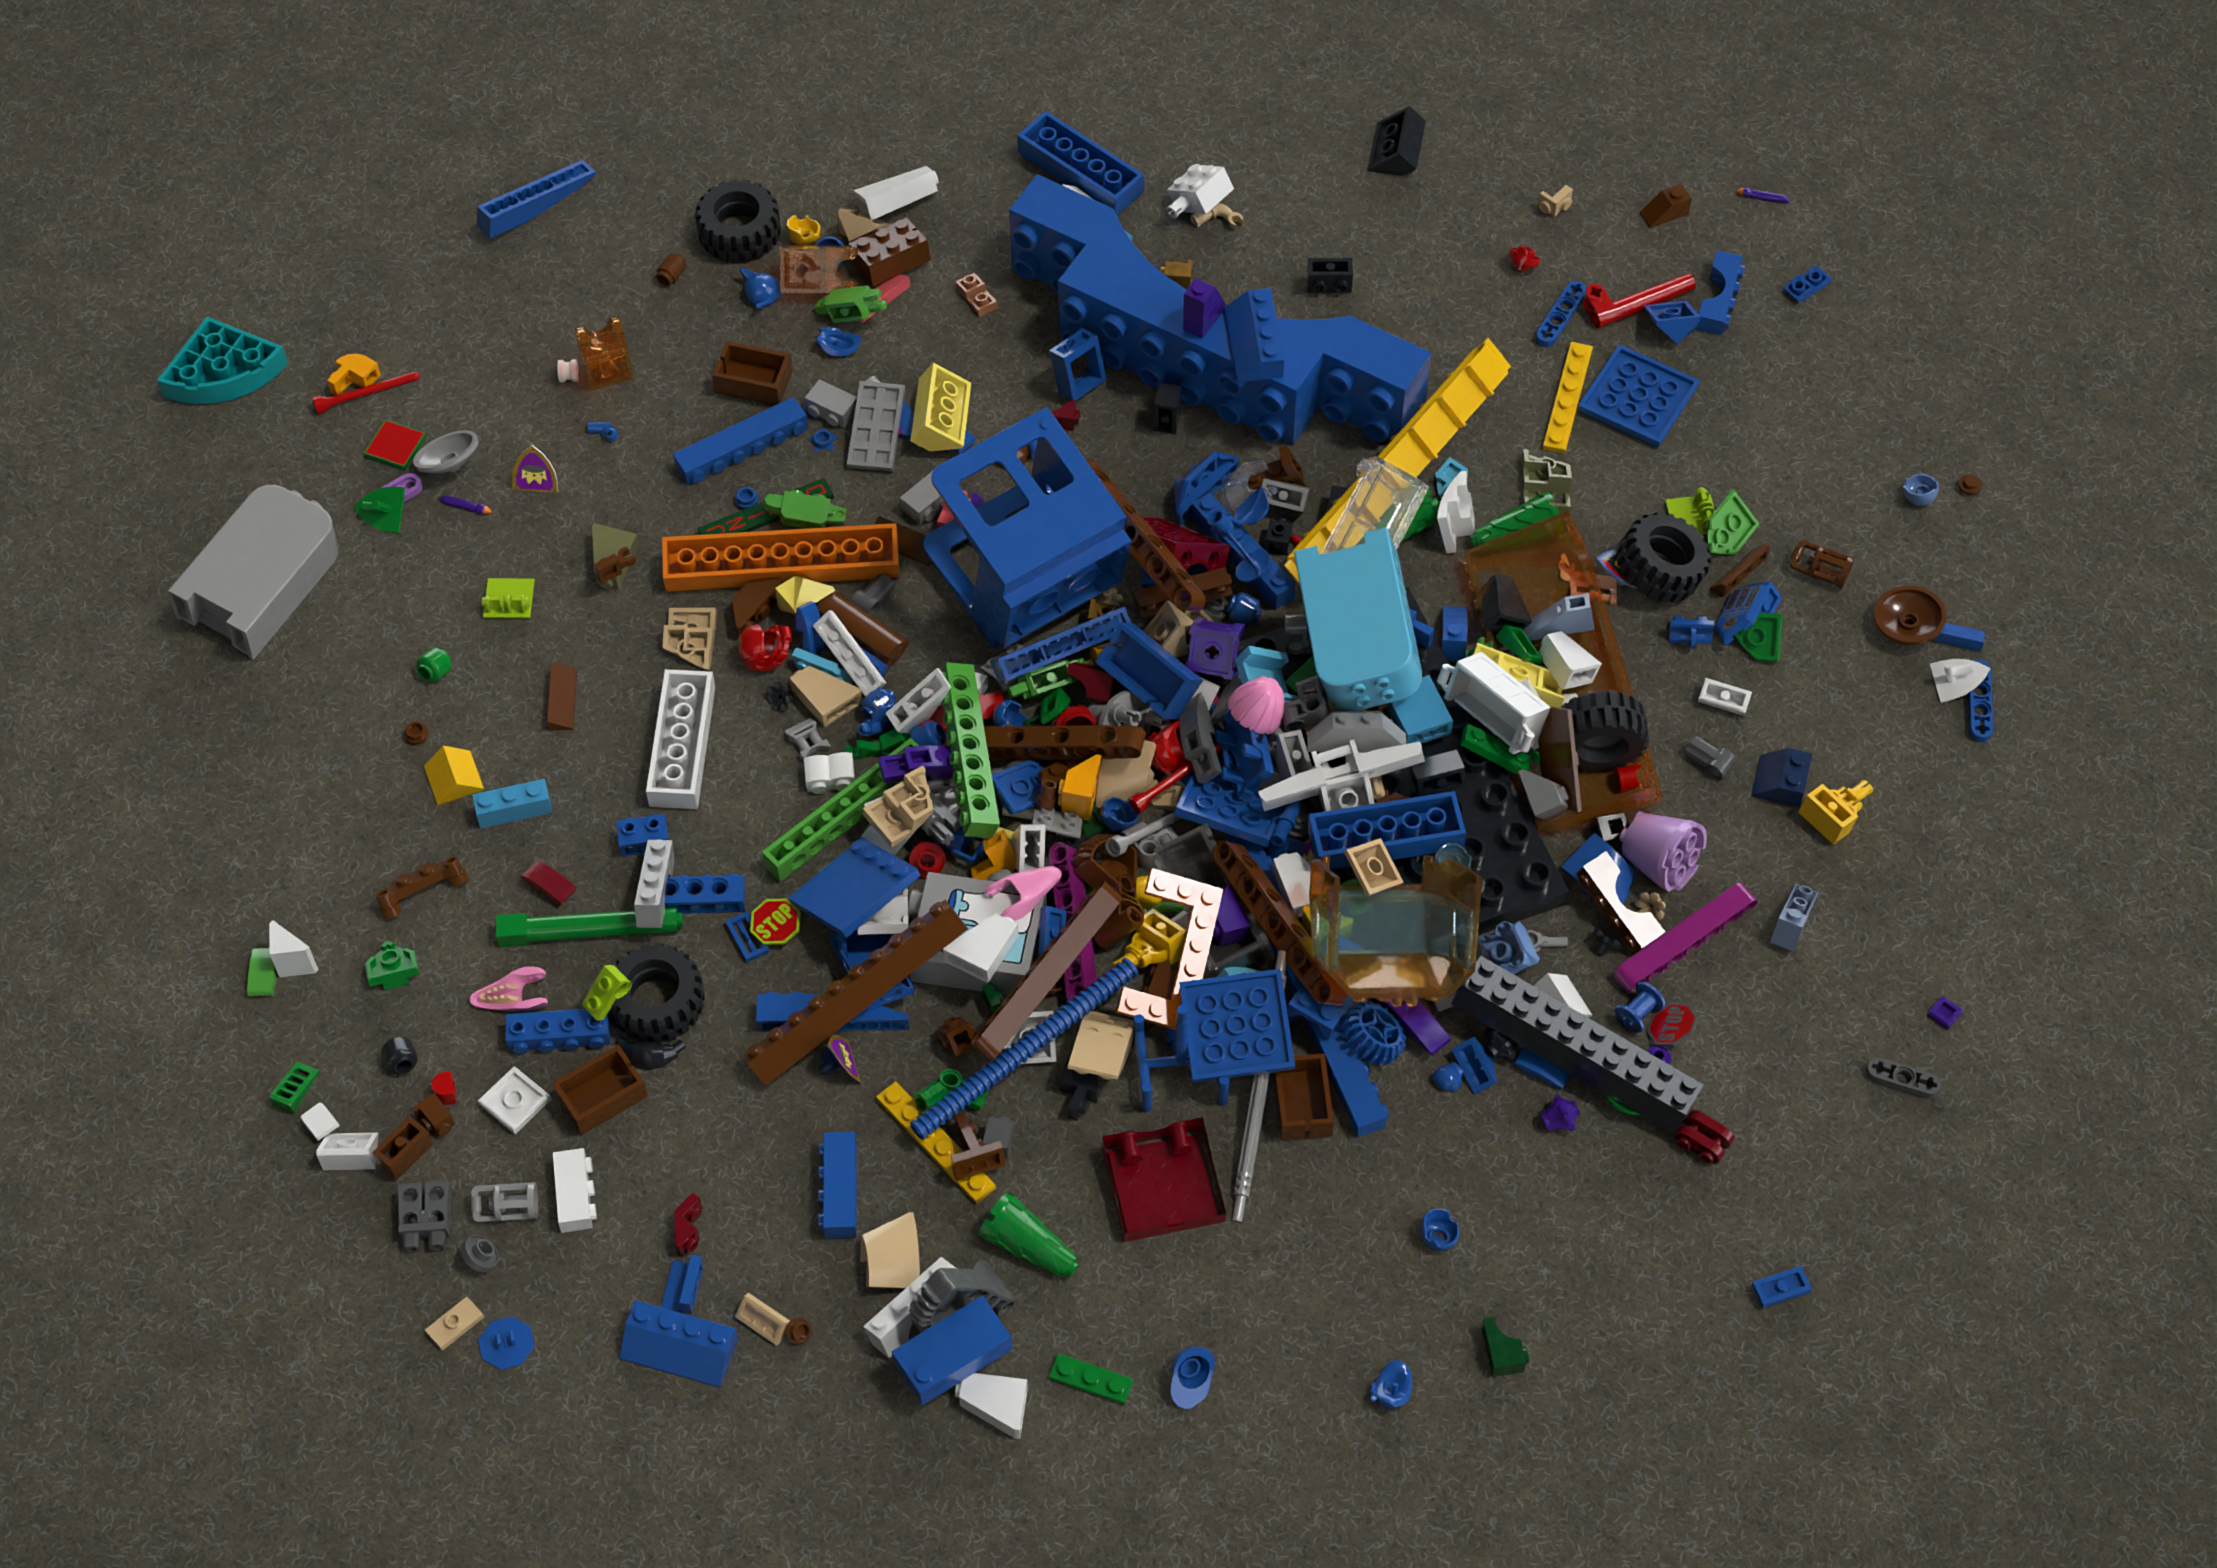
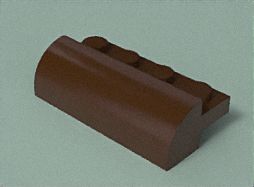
(1212, 583)
(865, 629)

